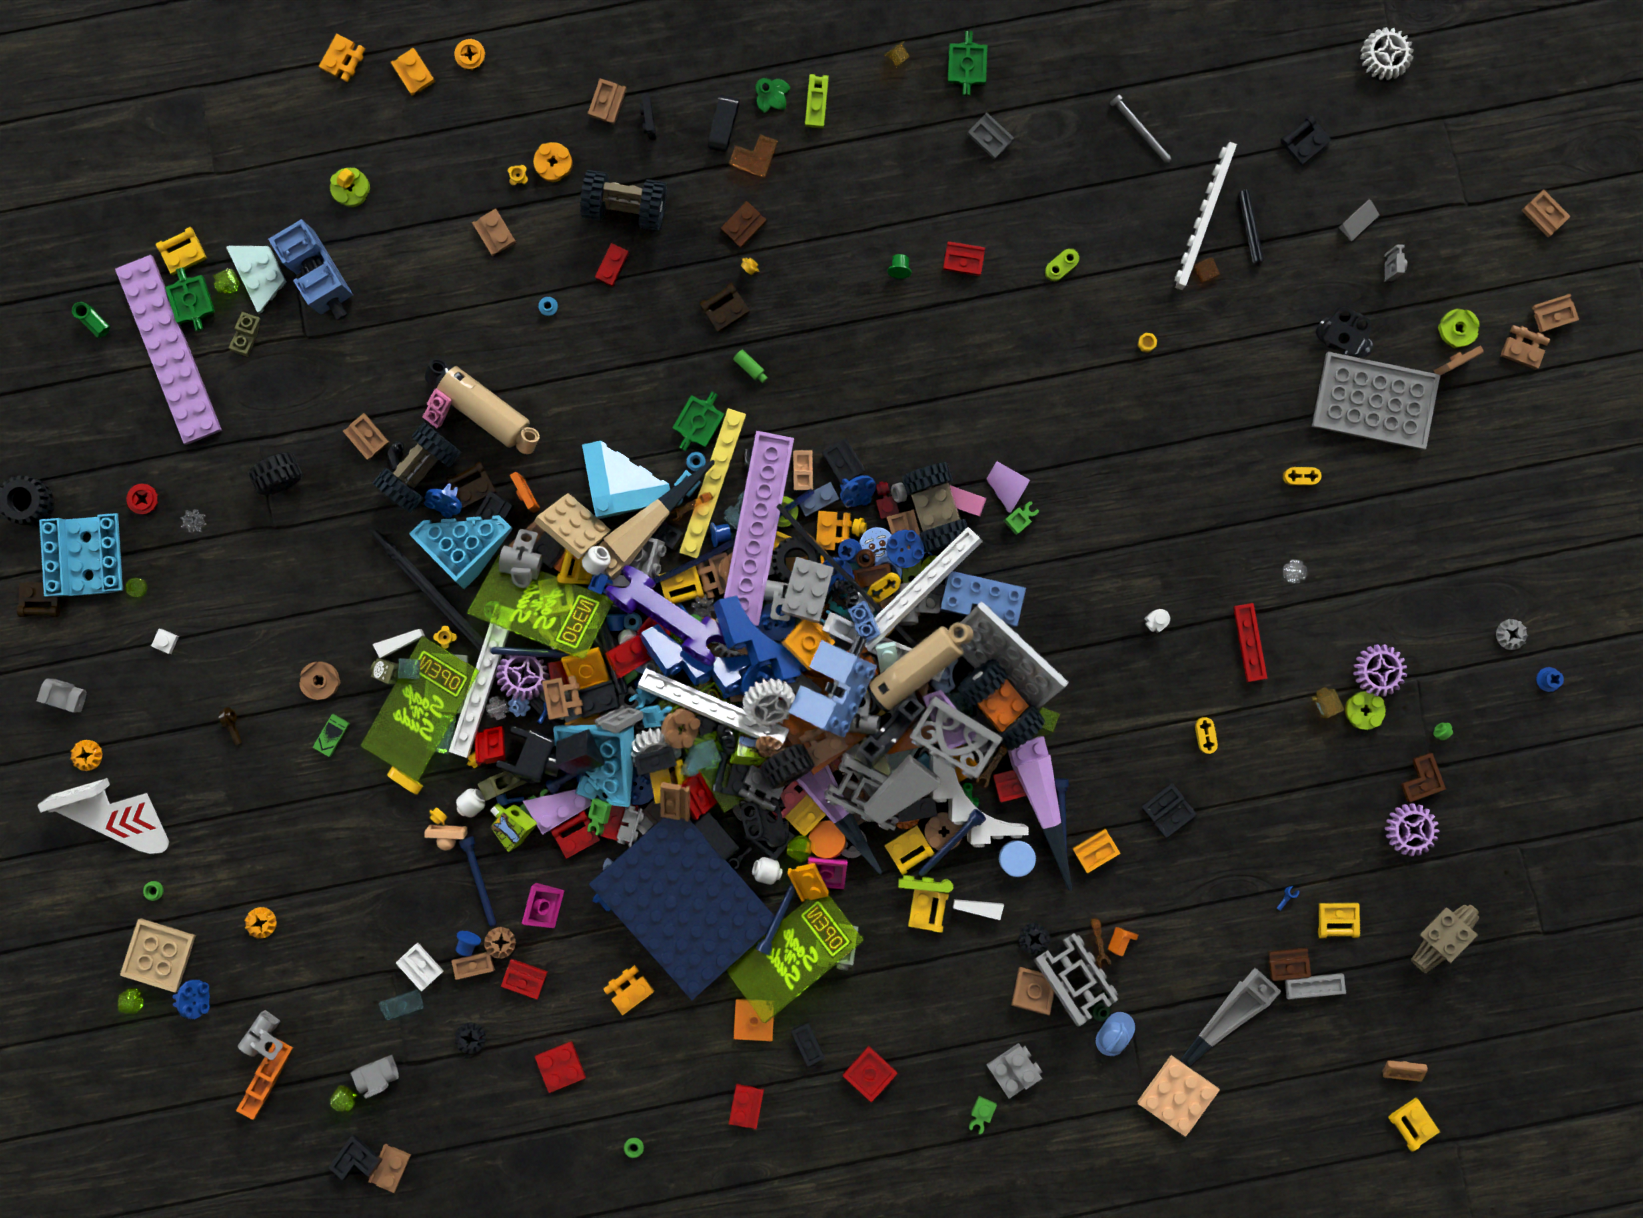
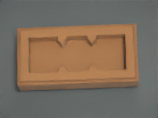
(1404, 1070)

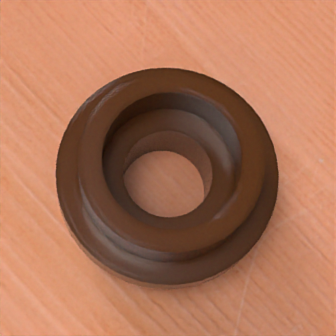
(860, 561)

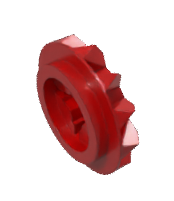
(133, 498)

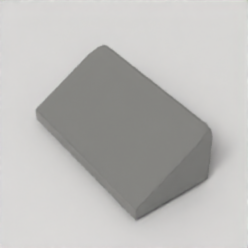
(1359, 220)

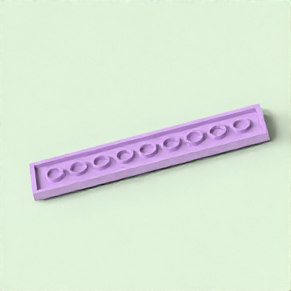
(168, 350)
(758, 522)

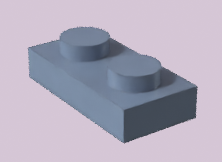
(823, 497)

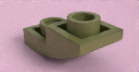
(245, 334)

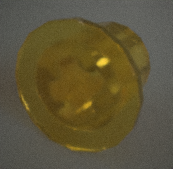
(898, 54)

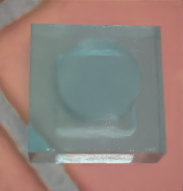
(409, 668)

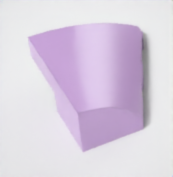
(1007, 485)

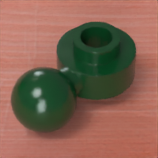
(1096, 1008)

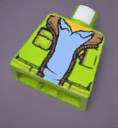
(746, 750)
(511, 825)

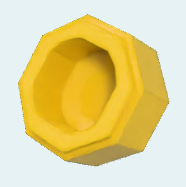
(345, 178)
(1147, 342)

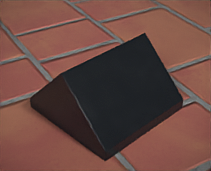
(578, 753)

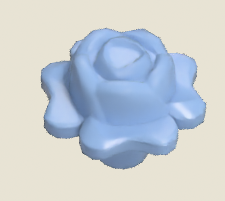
(519, 707)

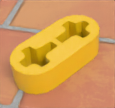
(1302, 471)
(881, 584)
(1201, 736)
(404, 780)

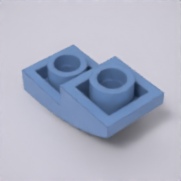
(864, 621)

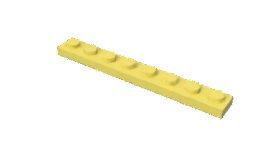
(713, 483)

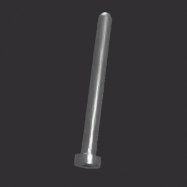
(1140, 128)

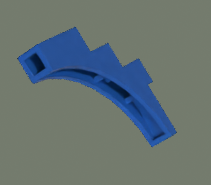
(762, 651)
(672, 658)

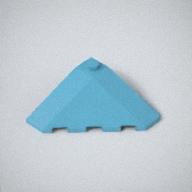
(617, 483)
(462, 546)
(616, 750)

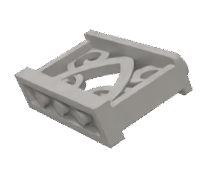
(982, 736)

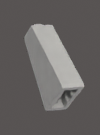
(902, 788)

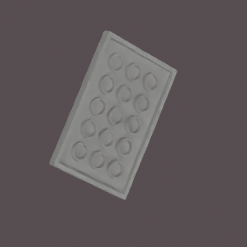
(1376, 400)
(1025, 668)

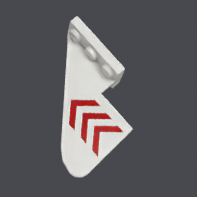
(127, 821)

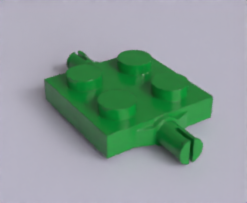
(967, 63)
(190, 299)
(698, 421)

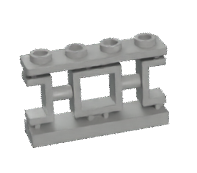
(856, 804)
(1063, 987)

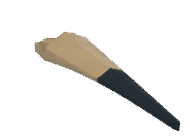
(630, 537)

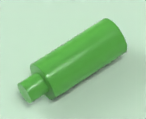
(750, 366)

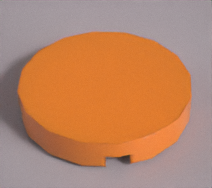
(827, 840)

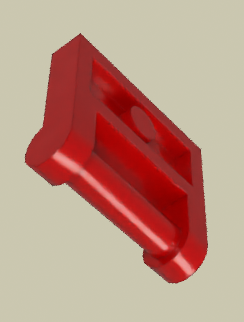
(578, 840)

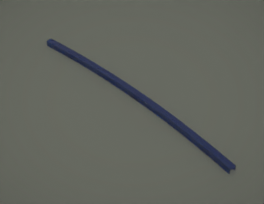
(725, 546)

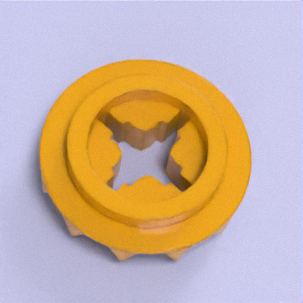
(462, 50)
(92, 760)
(263, 914)

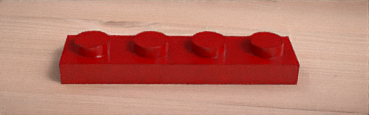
(1250, 642)

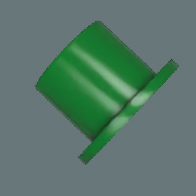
(899, 267)

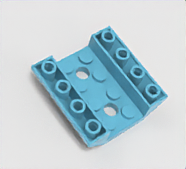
(69, 558)

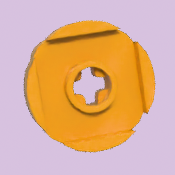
(546, 153)

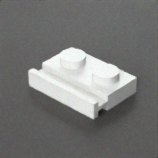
(419, 966)

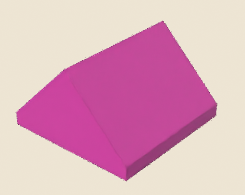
(831, 870)
(543, 906)

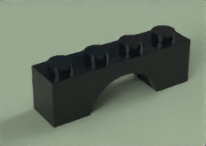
(880, 743)

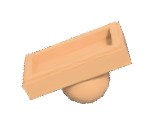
(446, 835)

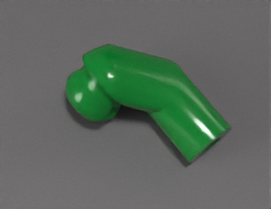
(967, 788)

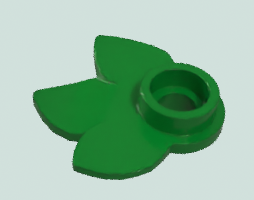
(773, 96)

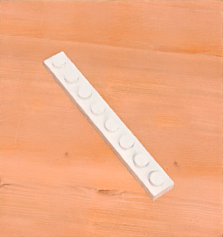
(1207, 208)
(924, 583)
(478, 693)
(707, 705)

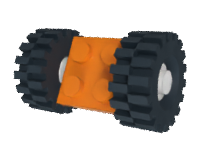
(1001, 704)

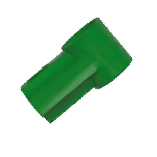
(91, 319)

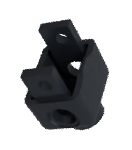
(536, 758)

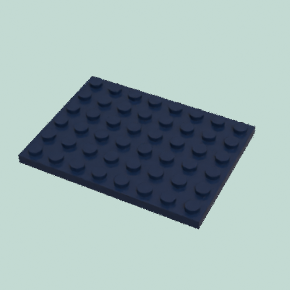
(683, 903)

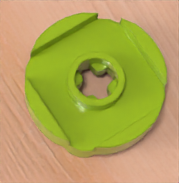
(359, 191)
(1448, 329)
(1357, 718)

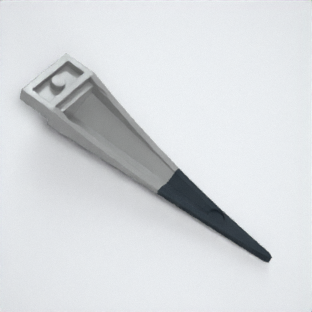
(1242, 1004)

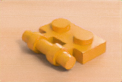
(337, 55)
(826, 529)
(633, 994)

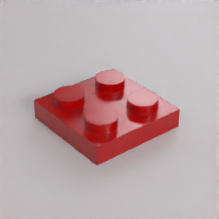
(560, 1066)
(870, 1073)

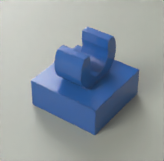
(598, 583)

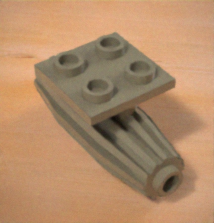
(1446, 937)

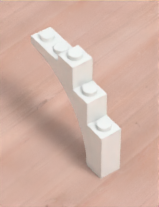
(846, 631)
(960, 807)

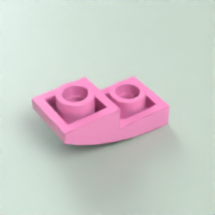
(437, 408)
(968, 501)

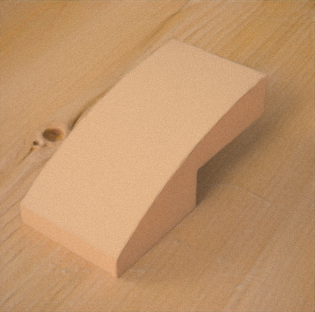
(803, 469)

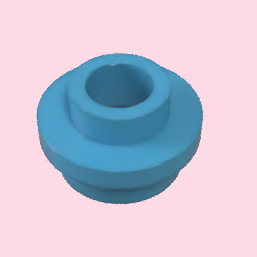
(551, 311)
(695, 455)
(637, 617)

